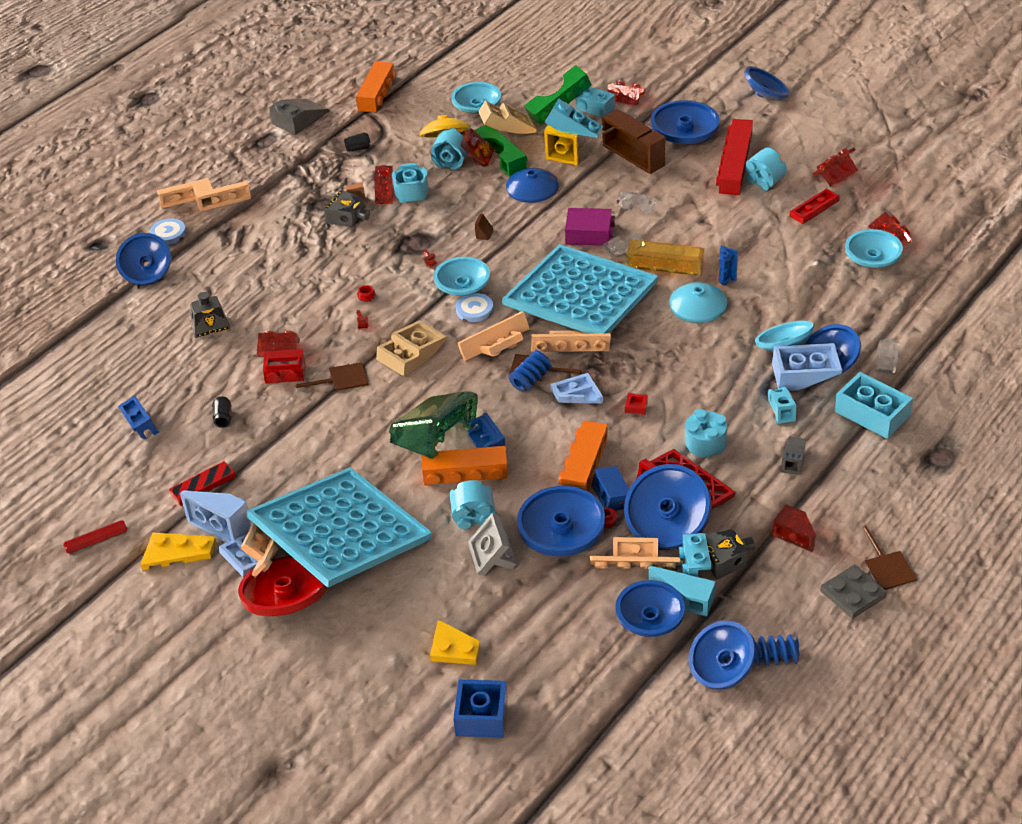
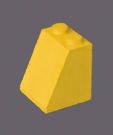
(561, 146)

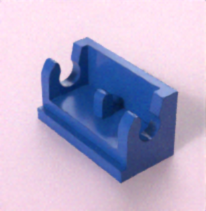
(137, 417)
(485, 433)
(610, 487)

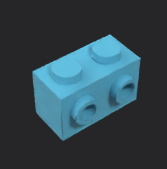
(596, 102)

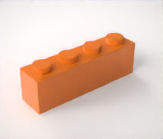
(375, 86)
(584, 455)
(465, 465)

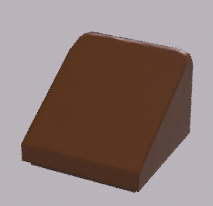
(483, 228)

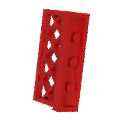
(715, 484)

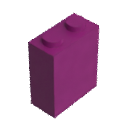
(589, 226)

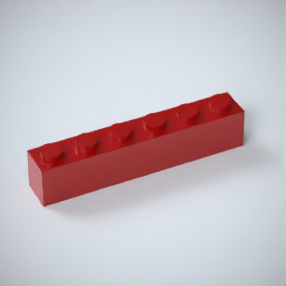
(734, 157)

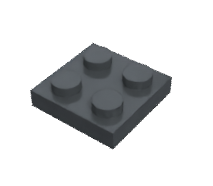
(853, 591)

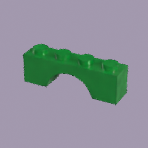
(574, 84)
(510, 156)

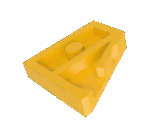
(453, 646)

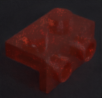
(626, 93)
(476, 147)
(891, 225)

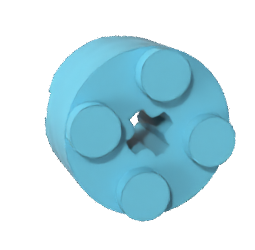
(447, 150)
(765, 168)
(410, 183)
(706, 433)
(471, 503)

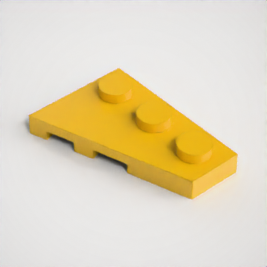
(169, 548)

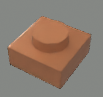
(356, 189)

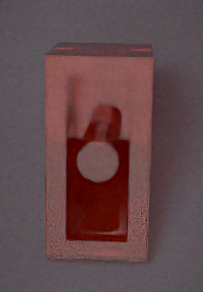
(383, 184)
(794, 527)

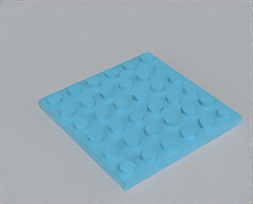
(580, 290)
(339, 526)

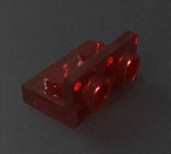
(276, 341)

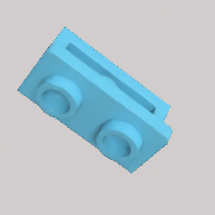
(695, 554)

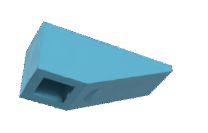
(569, 120)
(696, 591)

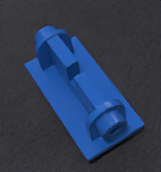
(728, 265)

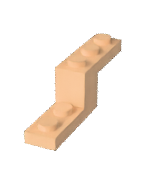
(204, 194)

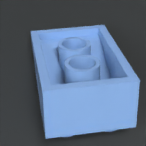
(804, 365)
(217, 514)

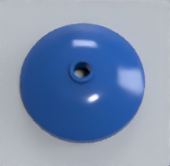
(765, 83)
(532, 185)
(142, 249)
(845, 340)
(650, 608)
(713, 649)

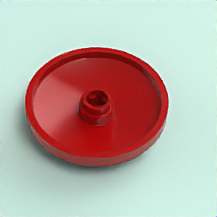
(280, 589)

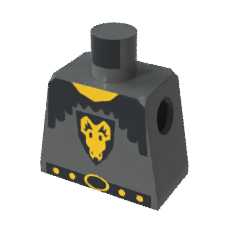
(346, 209)
(207, 315)
(727, 552)

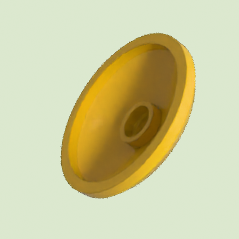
(443, 123)

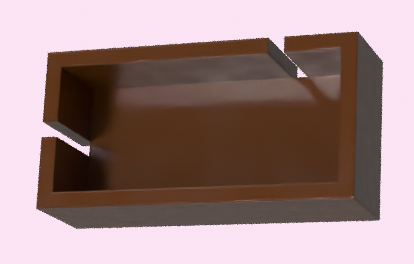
(633, 141)

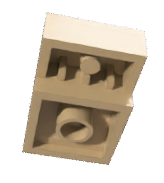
(506, 118)
(410, 347)

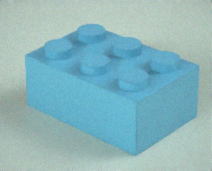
(873, 405)

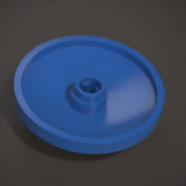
(685, 121)
(667, 505)
(561, 521)

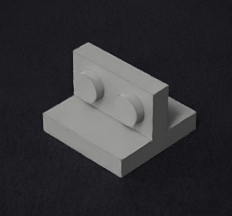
(491, 546)

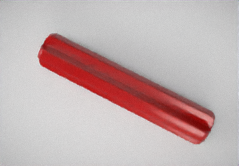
(95, 536)

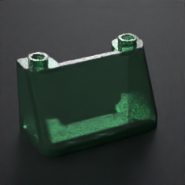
(428, 422)

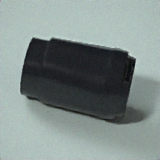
(357, 142)
(221, 411)

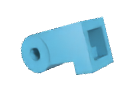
(782, 405)

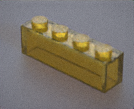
(665, 257)

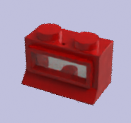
(284, 366)

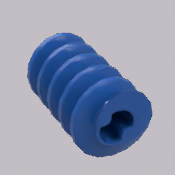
(530, 371)
(777, 650)

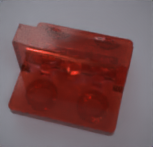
(837, 167)

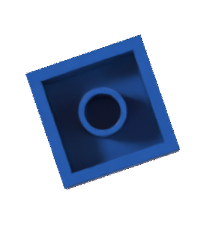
(480, 708)

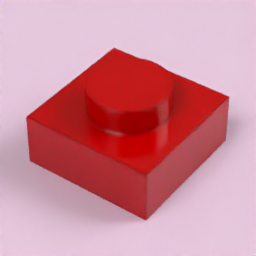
(636, 403)

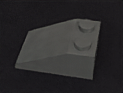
(296, 114)

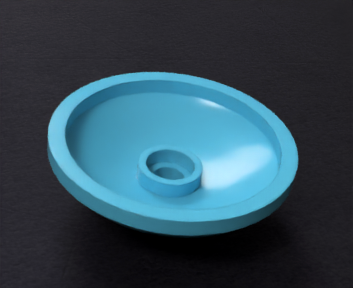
(472, 96)
(873, 248)
(461, 276)
(698, 302)
(785, 335)

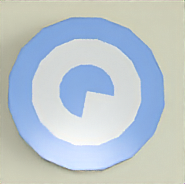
(169, 230)
(474, 307)

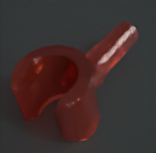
(429, 259)
(362, 321)

